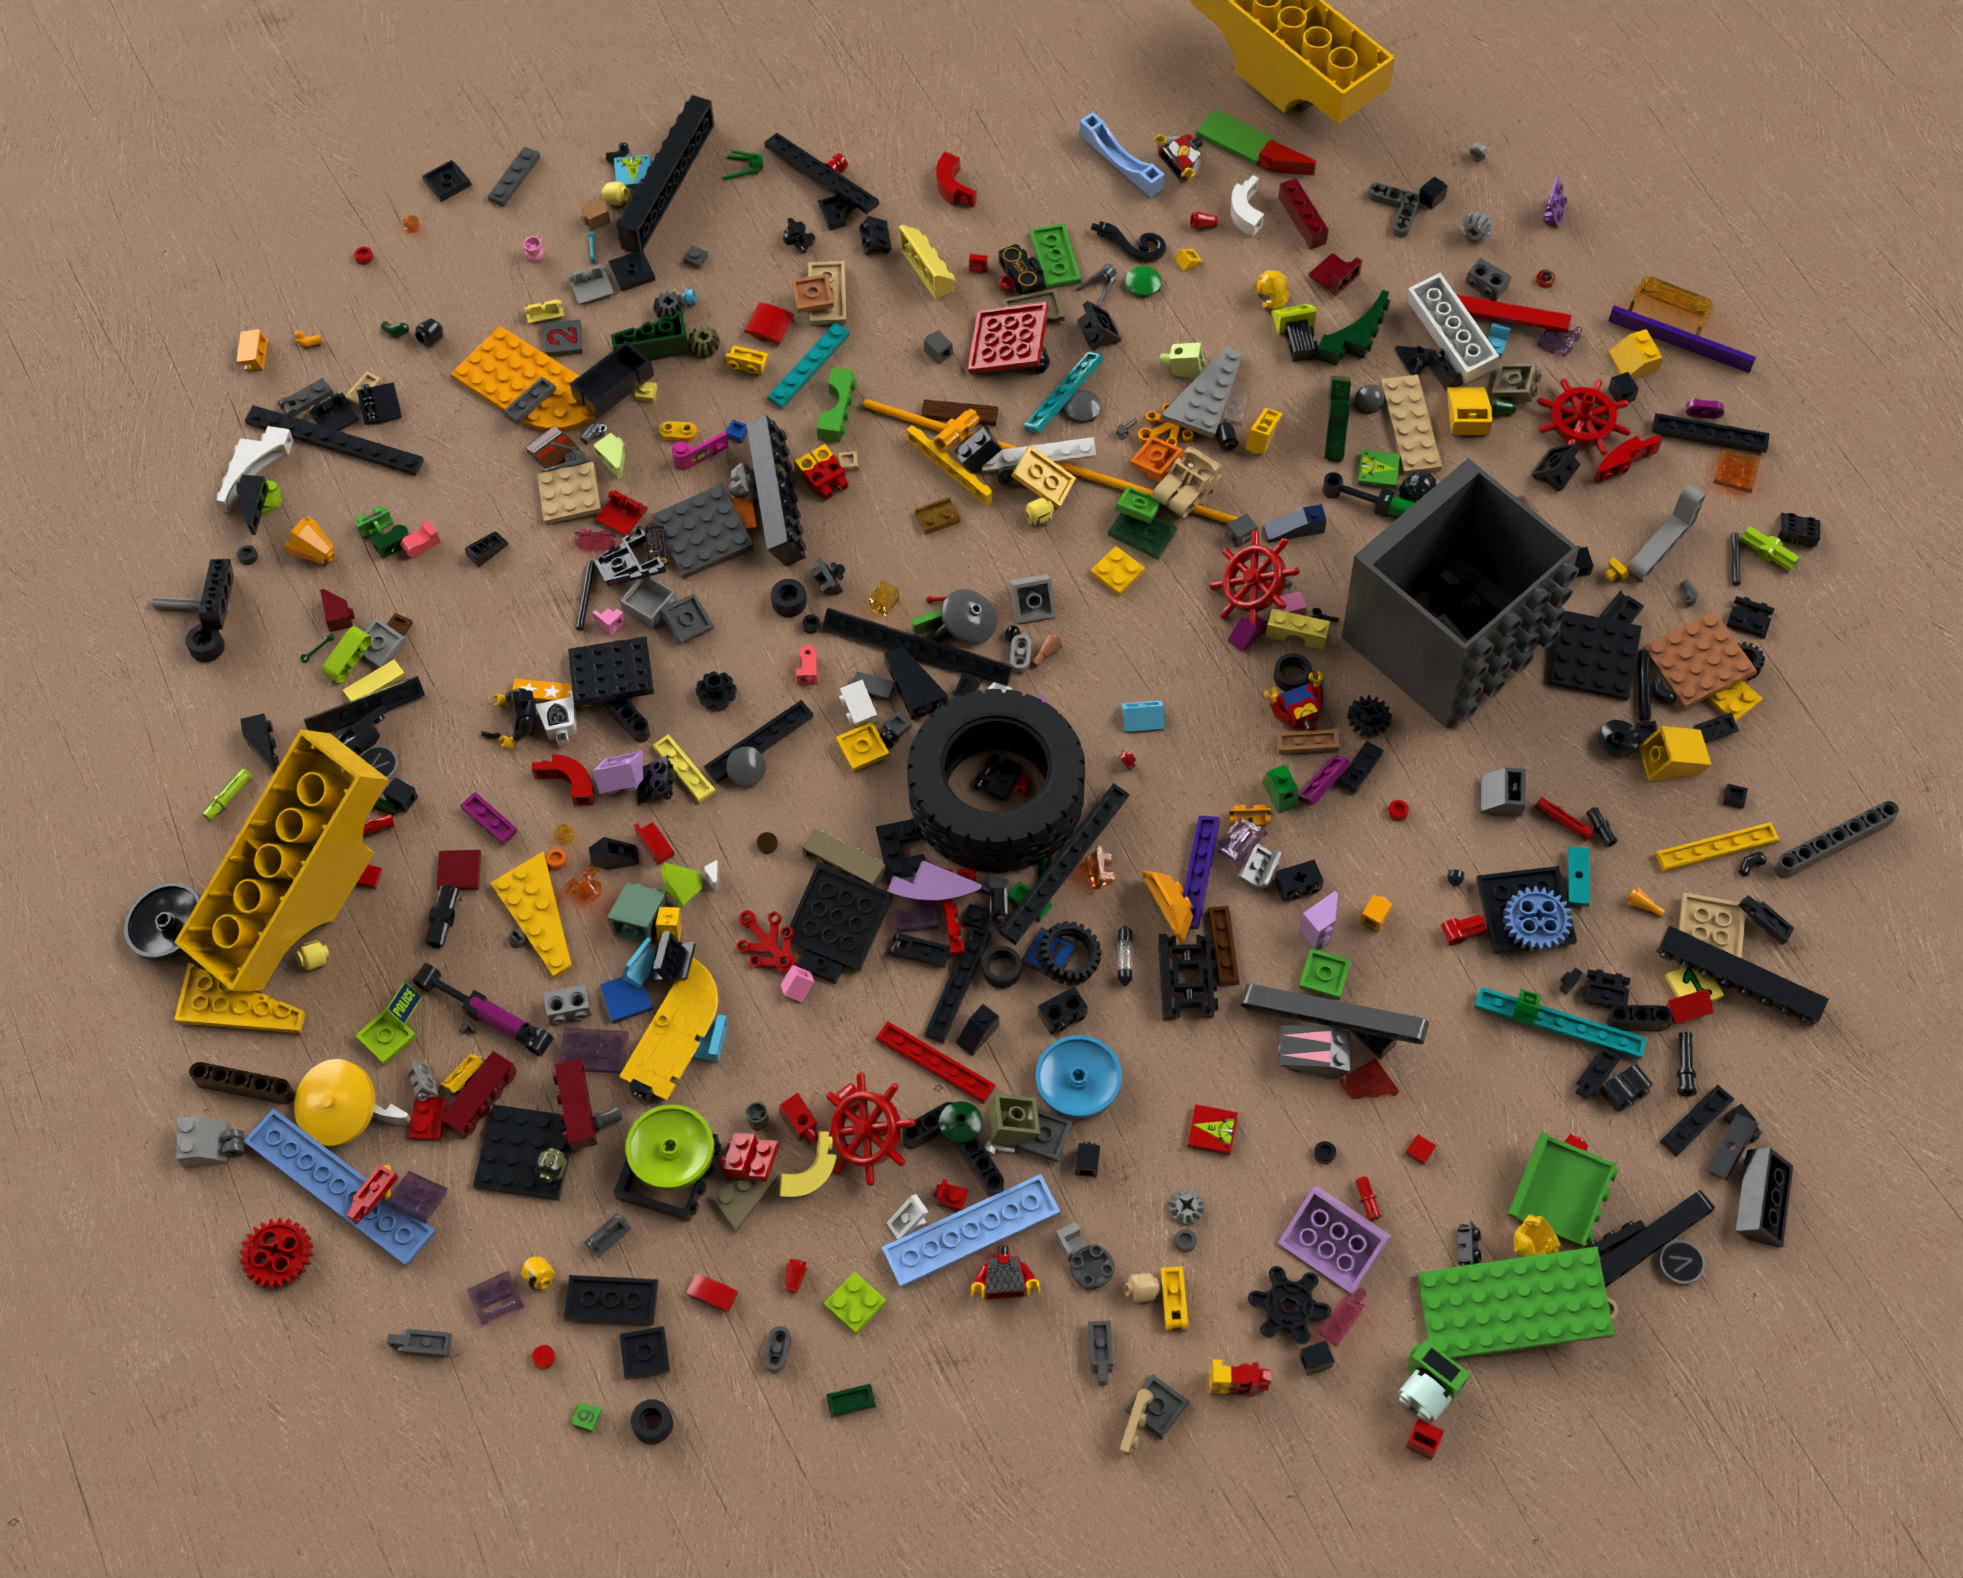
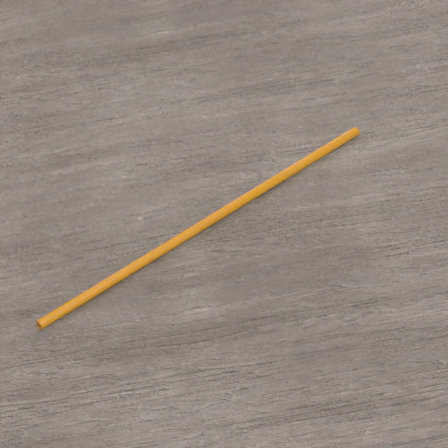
(1072, 469)

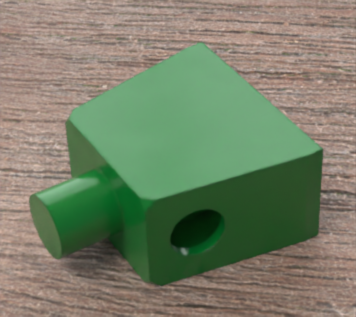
(1280, 784)

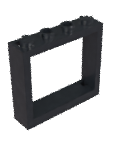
(626, 1177)

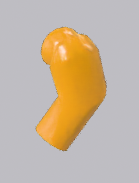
(307, 341)

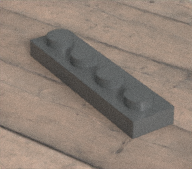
(514, 176)

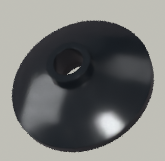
(1620, 731)

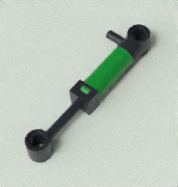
(1385, 503)

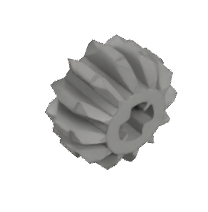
(1476, 226)

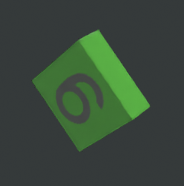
(586, 1417)

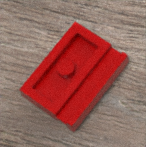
(426, 1119)

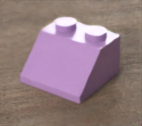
(619, 773)
(1319, 921)

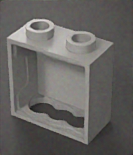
(648, 601)

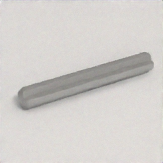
(177, 604)

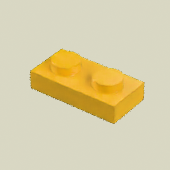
(460, 1075)

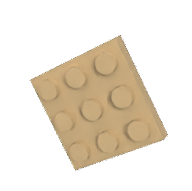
(569, 493)
(1713, 921)

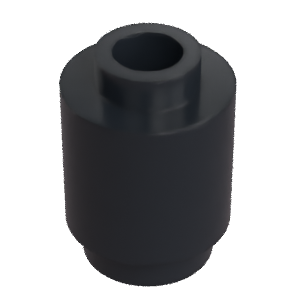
(1226, 436)

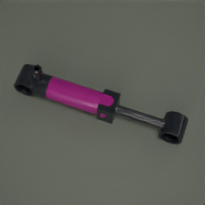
(479, 1008)

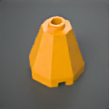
(310, 542)

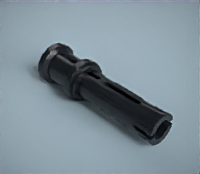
(1686, 1072)

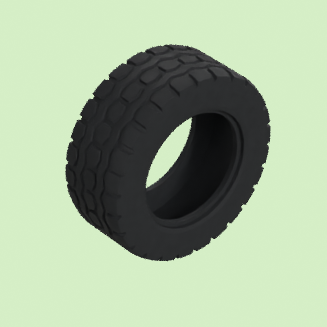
(996, 723)

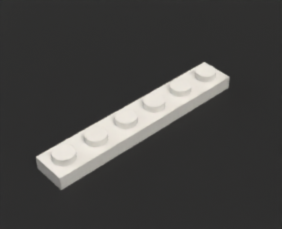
(1057, 452)

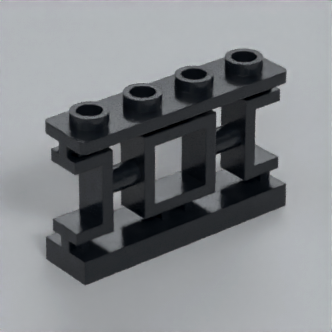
(1170, 976)

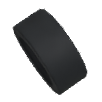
(1295, 660)
(997, 952)

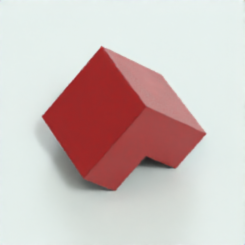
(1424, 1439)

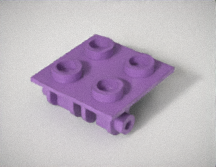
(1556, 204)

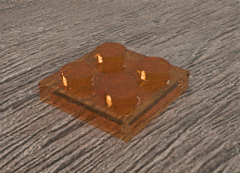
(1736, 471)

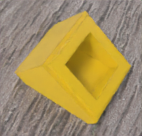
(1187, 259)

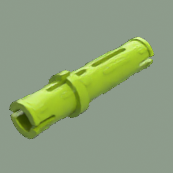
(221, 801)

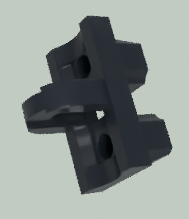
(798, 228)

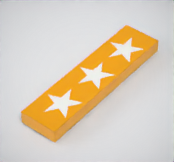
(545, 691)

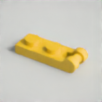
(1174, 1297)

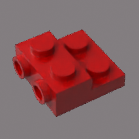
(749, 1158)

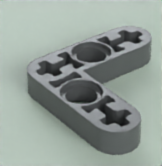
(1401, 202)

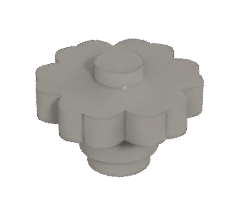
(743, 482)

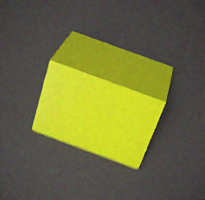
(1293, 314)

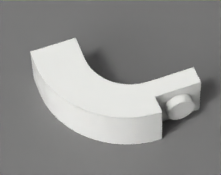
(1243, 215)

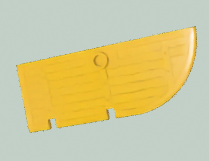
(671, 1035)

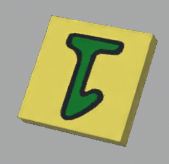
(1689, 981)

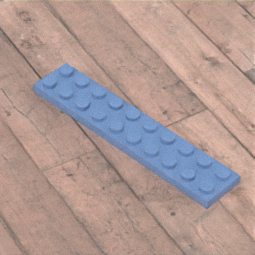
(335, 1185)

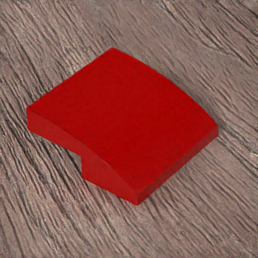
(769, 322)

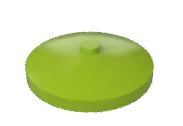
(669, 1147)

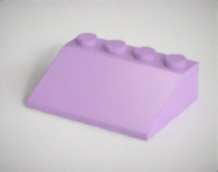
(1334, 1239)

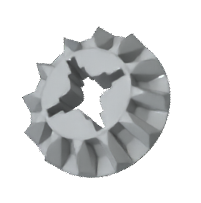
(1186, 1216)

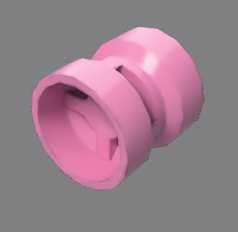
(533, 249)

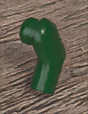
(395, 330)

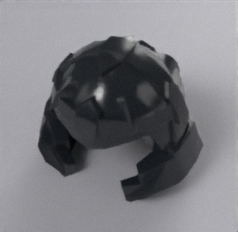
(1417, 485)

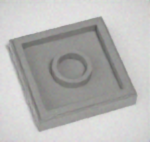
(384, 643)

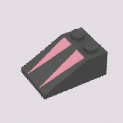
(1315, 1050)

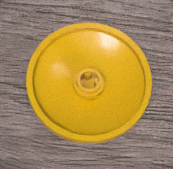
(334, 1102)

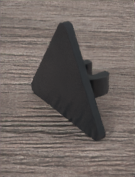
(1413, 358)

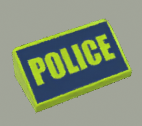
(402, 1005)

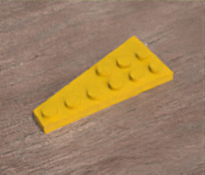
(211, 1003)

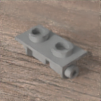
(421, 1080)

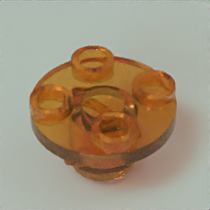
(585, 885)

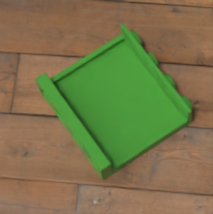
(1564, 1188)

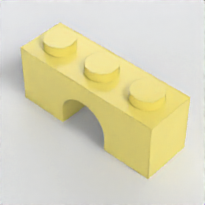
(1312, 630)

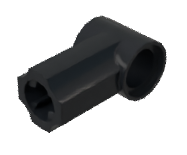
(999, 906)

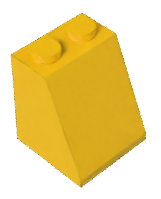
(1674, 753)

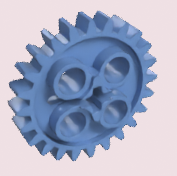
(1535, 902)

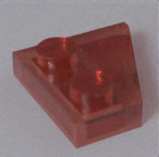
(1368, 1081)

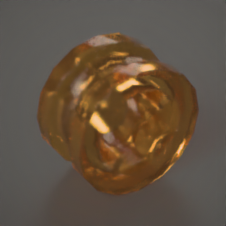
(411, 228)

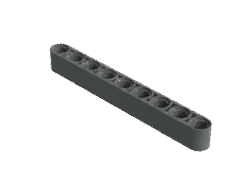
(1335, 1014)

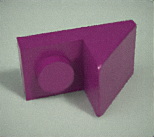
(1246, 633)

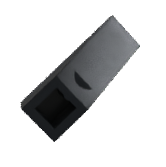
(258, 737)

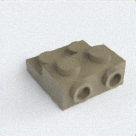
(1517, 381)

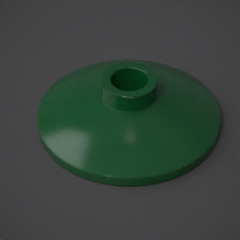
(961, 1131)

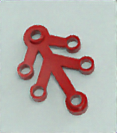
(769, 943)

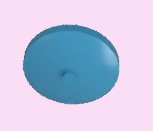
(1078, 1076)

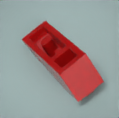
(1282, 159)

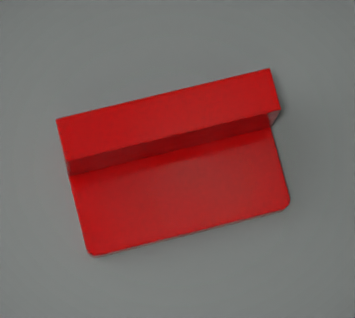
(654, 843)

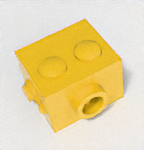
(668, 921)

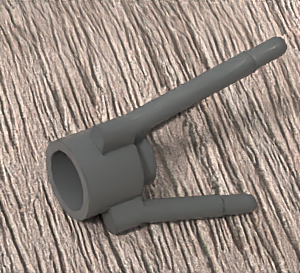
(1105, 274)
(573, 458)

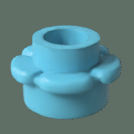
(689, 296)

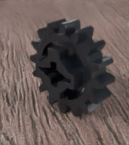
(1369, 716)

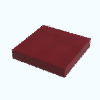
(459, 869)

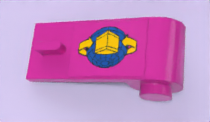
(686, 457)

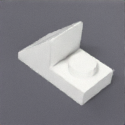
(908, 1217)

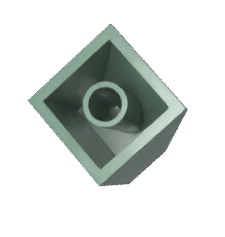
(636, 912)

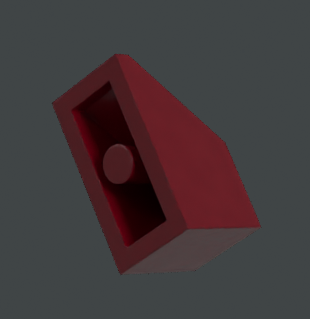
(336, 611)

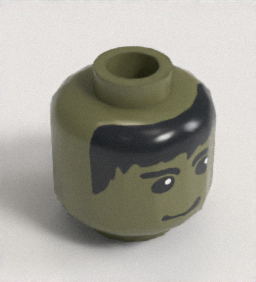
(550, 1165)

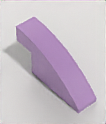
(933, 884)

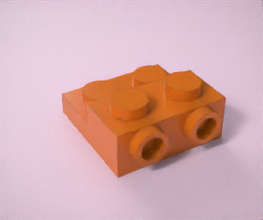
(1156, 458)

